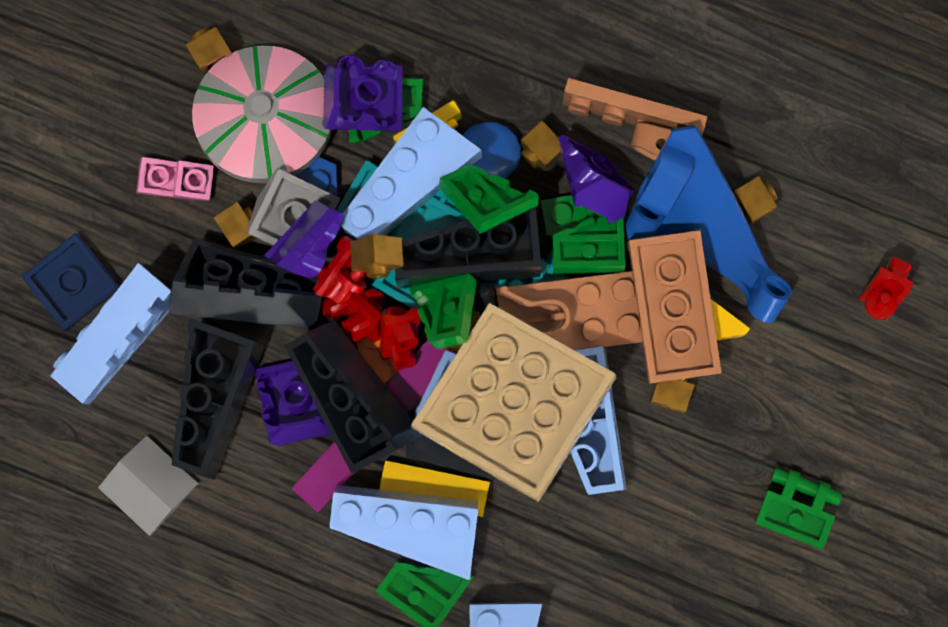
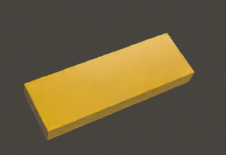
(422, 481)

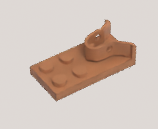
(651, 119)
(674, 307)
(578, 310)

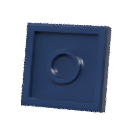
(70, 282)

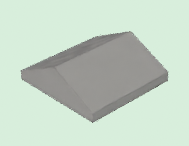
(282, 204)
(147, 485)

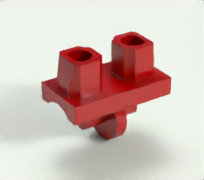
(337, 278)
(887, 289)
(362, 314)
(399, 336)

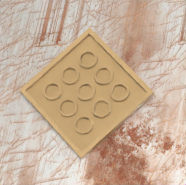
(514, 402)

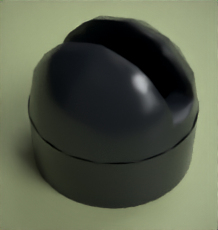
(483, 296)

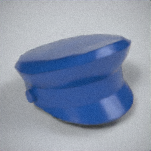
(498, 147)

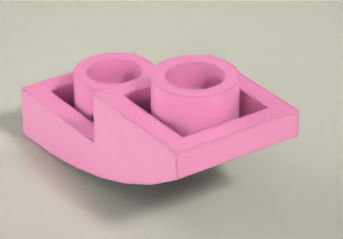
(174, 179)

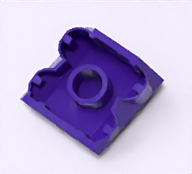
(362, 95)
(594, 180)
(306, 241)
(287, 406)

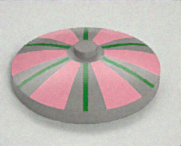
(261, 113)

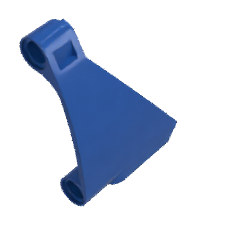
(691, 194)

